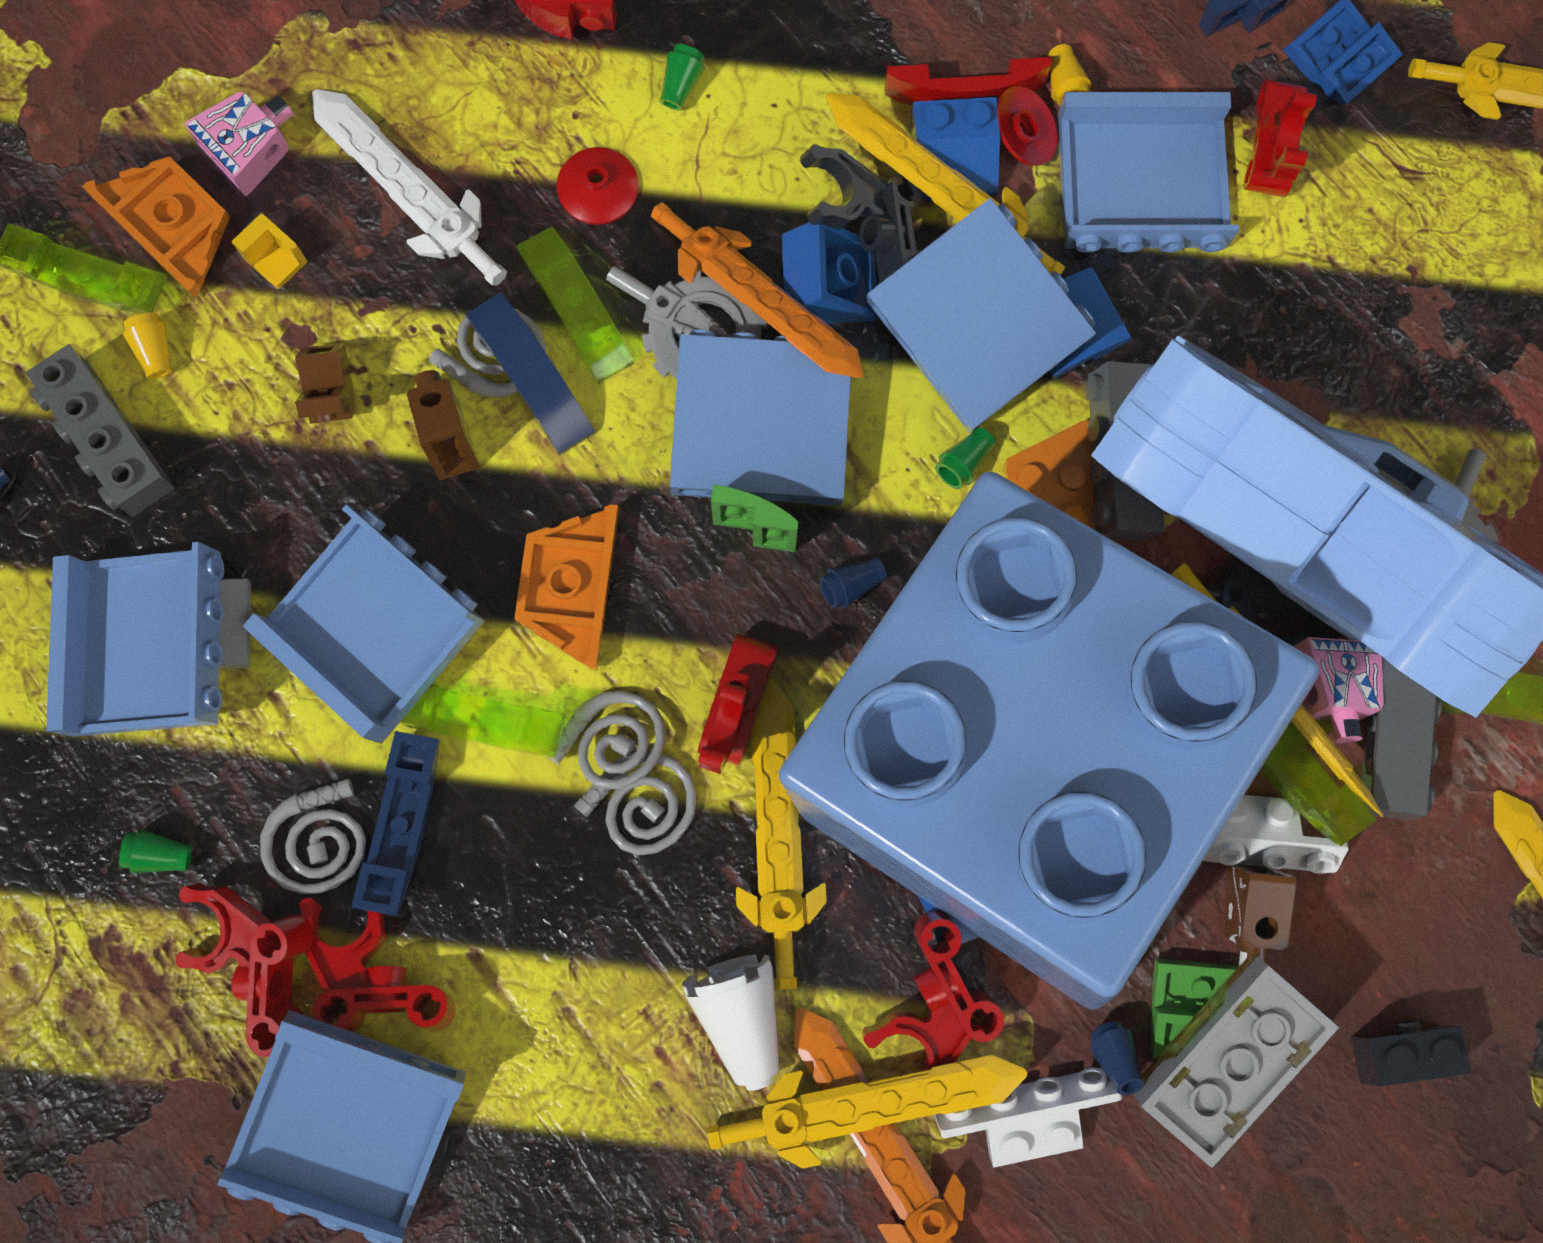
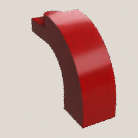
(562, 15)

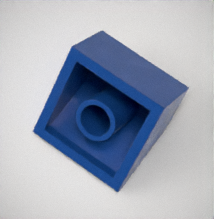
(962, 136)
(829, 273)

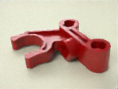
(1276, 150)
(729, 718)
(263, 955)
(364, 989)
(950, 1005)

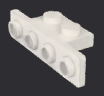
(1271, 836)
(1035, 1117)

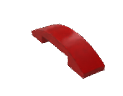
(913, 84)

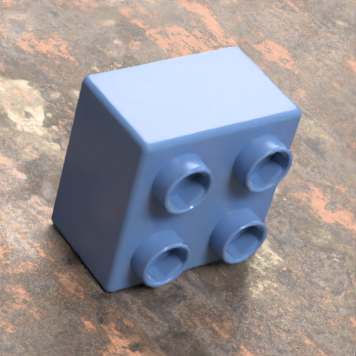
(1046, 737)

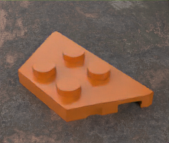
(167, 217)
(1058, 472)
(568, 583)

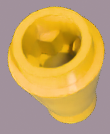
(1066, 73)
(149, 343)

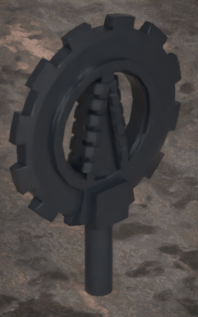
(1261, 601)

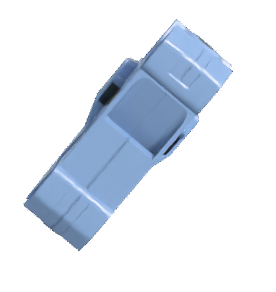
(1332, 522)

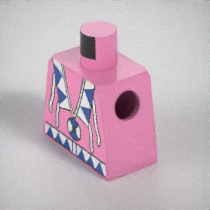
(242, 137)
(1346, 686)

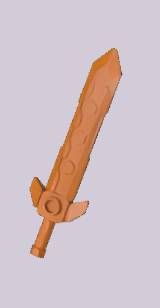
(717, 257)
(884, 1148)

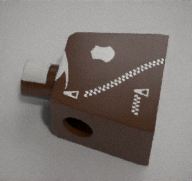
(1260, 897)

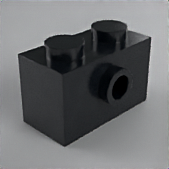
(1410, 1054)

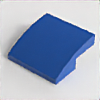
(1342, 52)
(1111, 332)

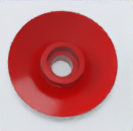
(1027, 126)
(600, 201)

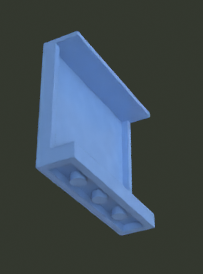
(1145, 171)
(981, 314)
(758, 421)
(368, 626)
(135, 643)
(342, 1129)

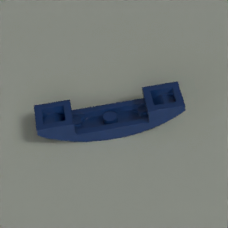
(531, 372)
(399, 824)

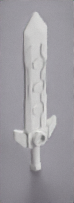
(408, 186)

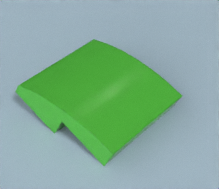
(770, 524)
(1179, 994)

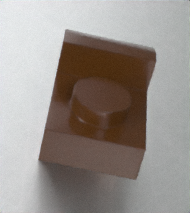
(325, 383)

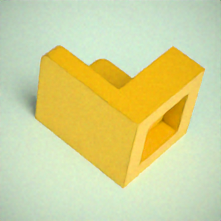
(269, 251)

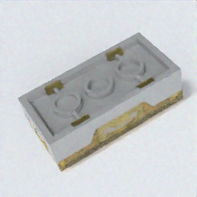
(1233, 1059)

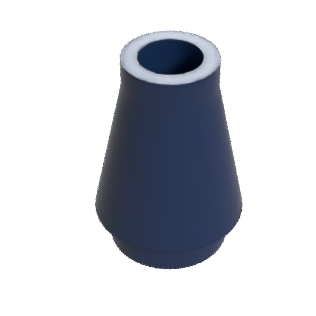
(850, 582)
(1117, 1055)

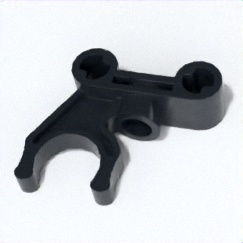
(879, 204)

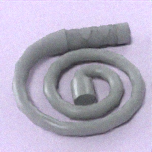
(469, 379)
(620, 743)
(650, 808)
(316, 850)

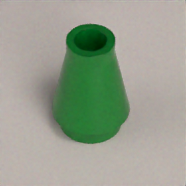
(681, 75)
(963, 460)
(153, 853)

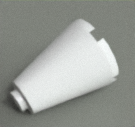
(739, 1017)

